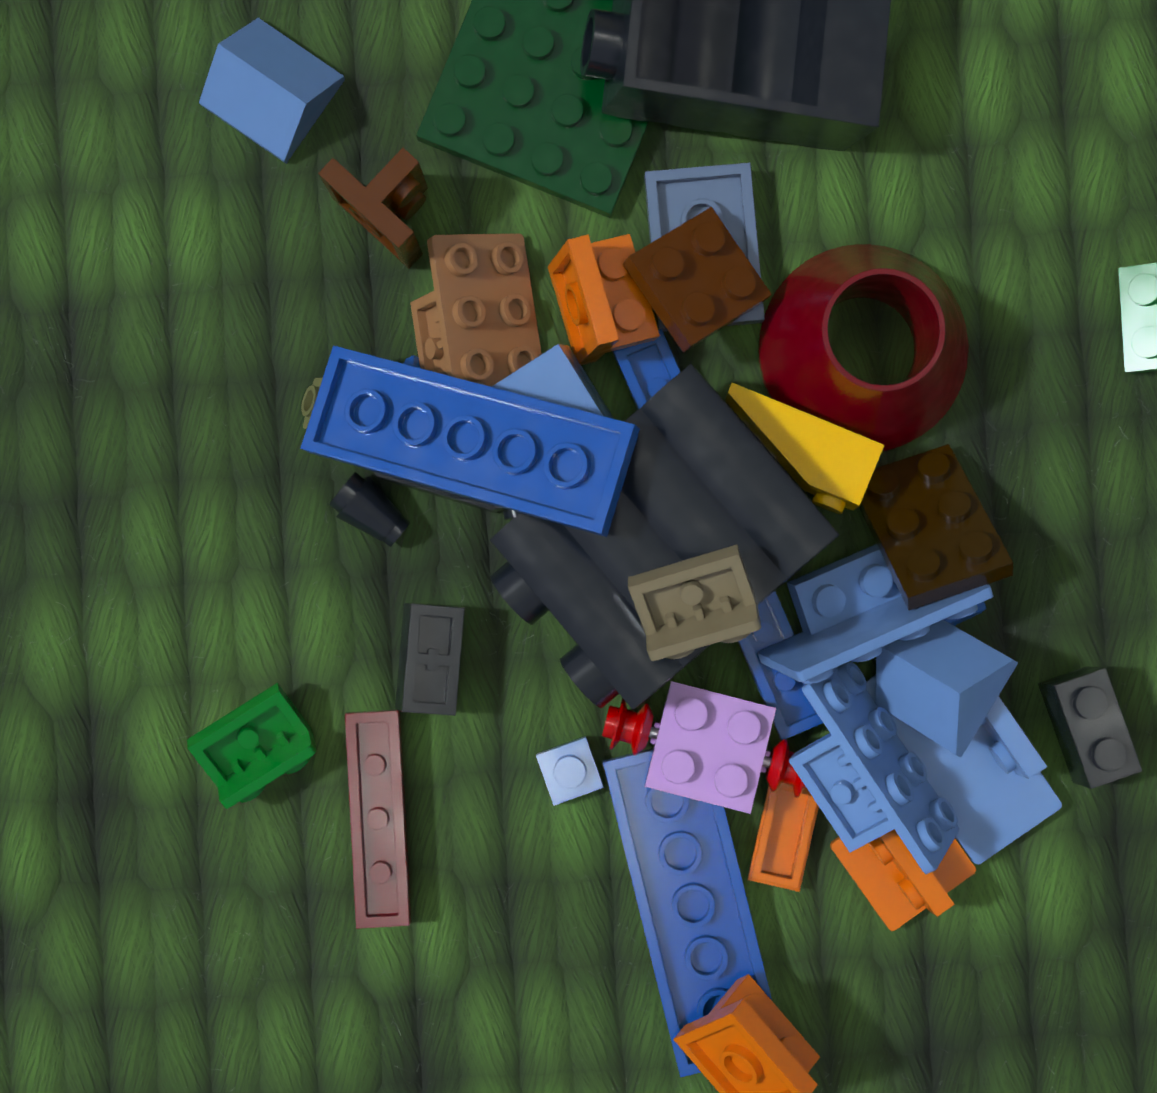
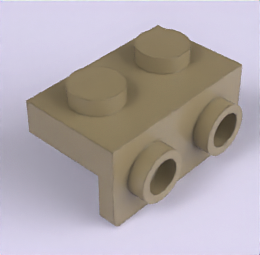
(695, 603)

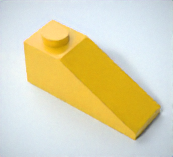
(814, 452)

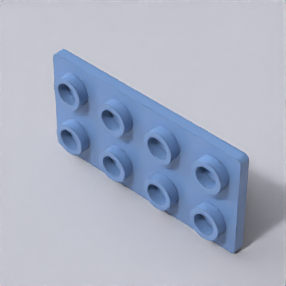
(852, 613)
(867, 775)
(992, 786)

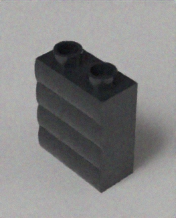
(744, 66)
(688, 491)

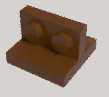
(380, 205)

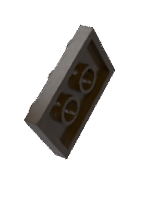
(932, 528)

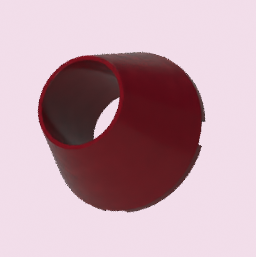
(805, 373)

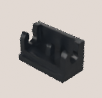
(429, 659)

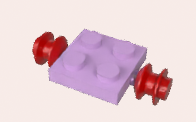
(706, 746)

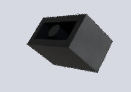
(1090, 727)

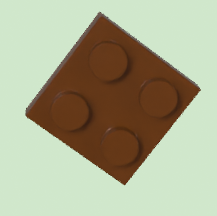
(697, 279)

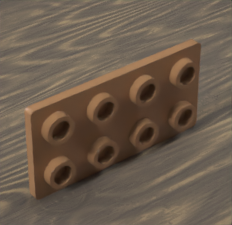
(481, 308)

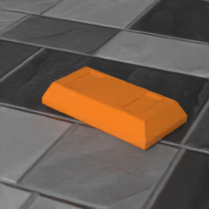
(783, 838)

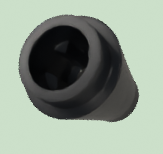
(369, 509)

